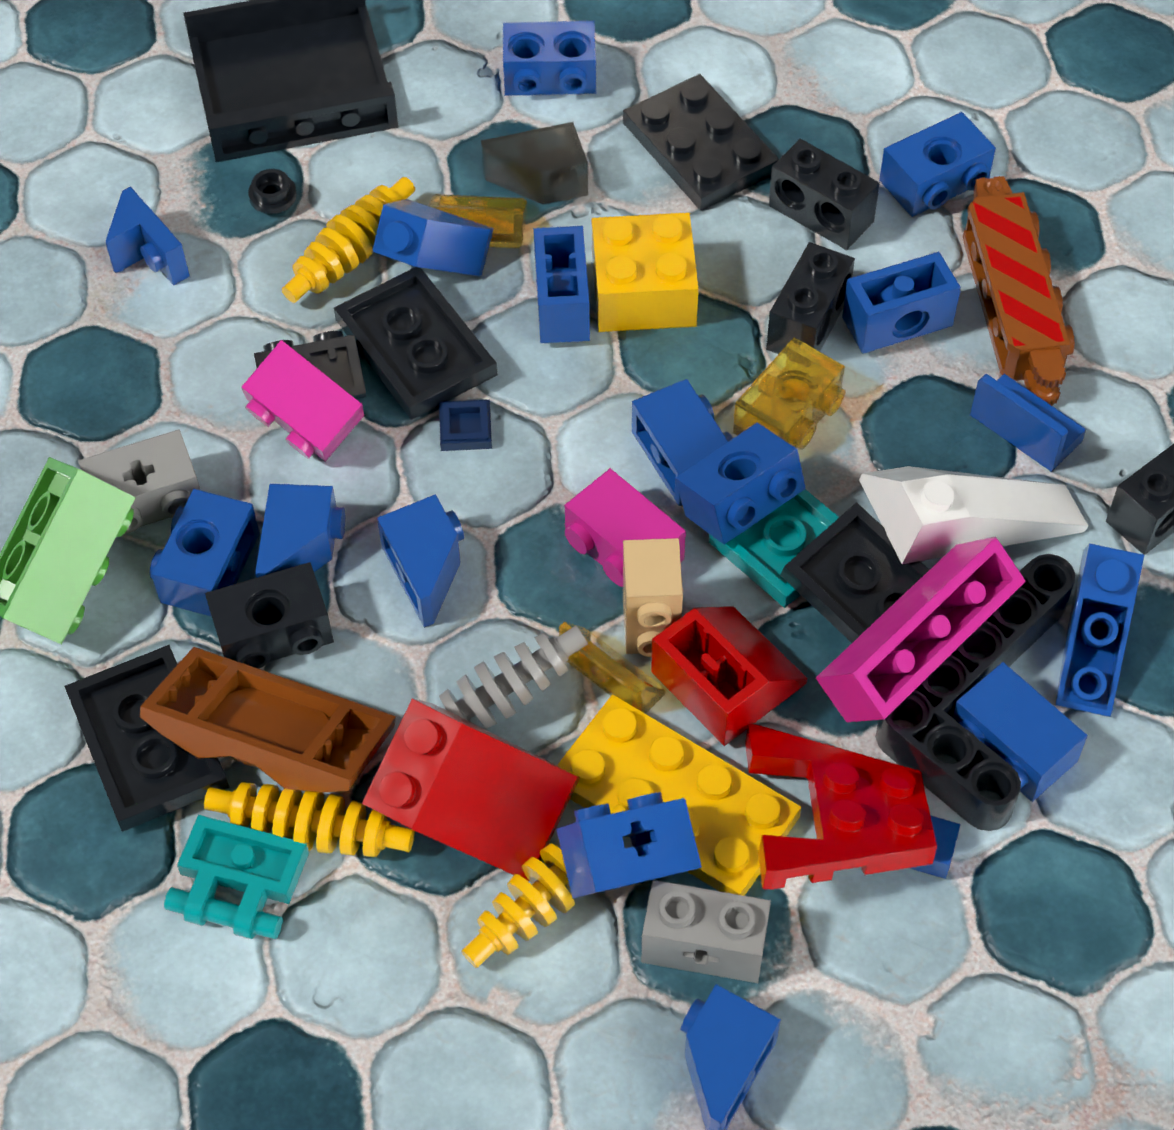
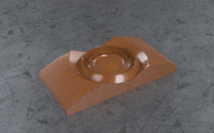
(266, 722)

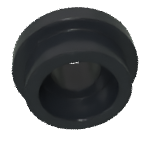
(272, 191)

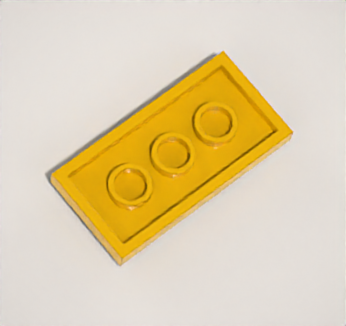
(634, 755)

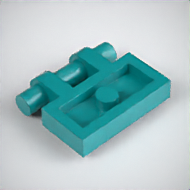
(239, 860)

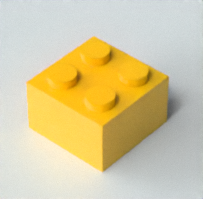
(644, 272)

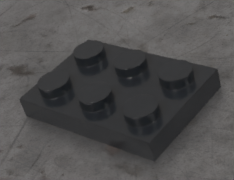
(700, 141)
(415, 342)
(852, 572)
(137, 764)

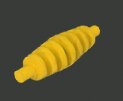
(343, 242)
(309, 817)
(532, 900)

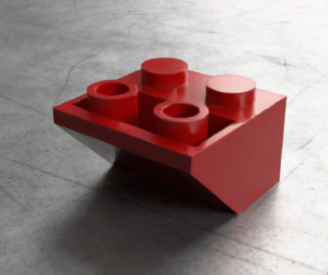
(723, 669)

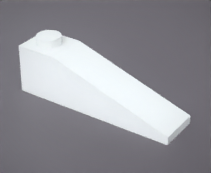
(936, 509)

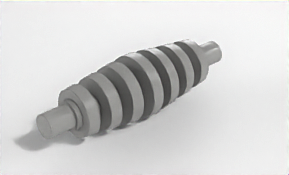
(476, 702)

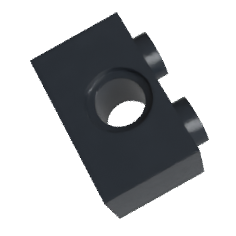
(283, 596)

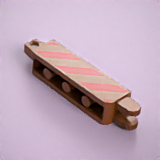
(1017, 289)

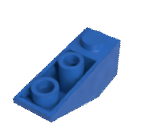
(1098, 629)

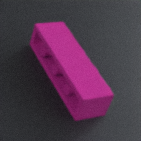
(920, 630)

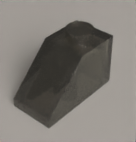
(538, 163)

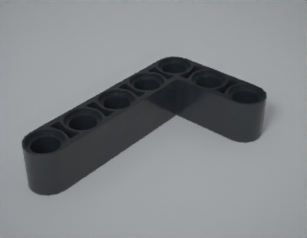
(932, 711)

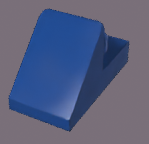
(140, 235)

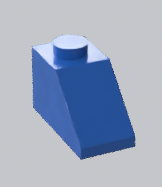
(432, 238)
(299, 527)
(423, 552)
(725, 1052)

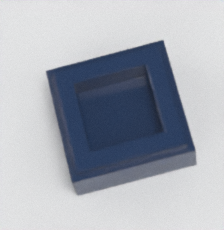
(465, 425)

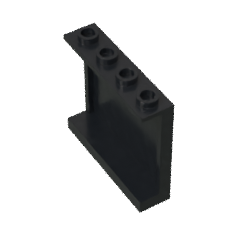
(288, 74)

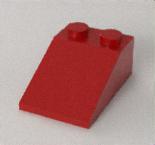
(469, 788)

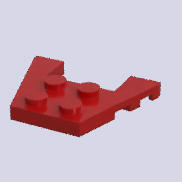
(861, 806)

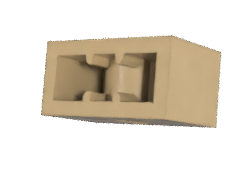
(650, 591)

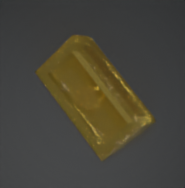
(501, 213)
(614, 672)

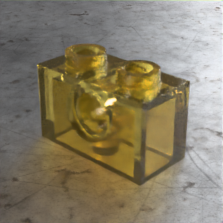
(792, 394)

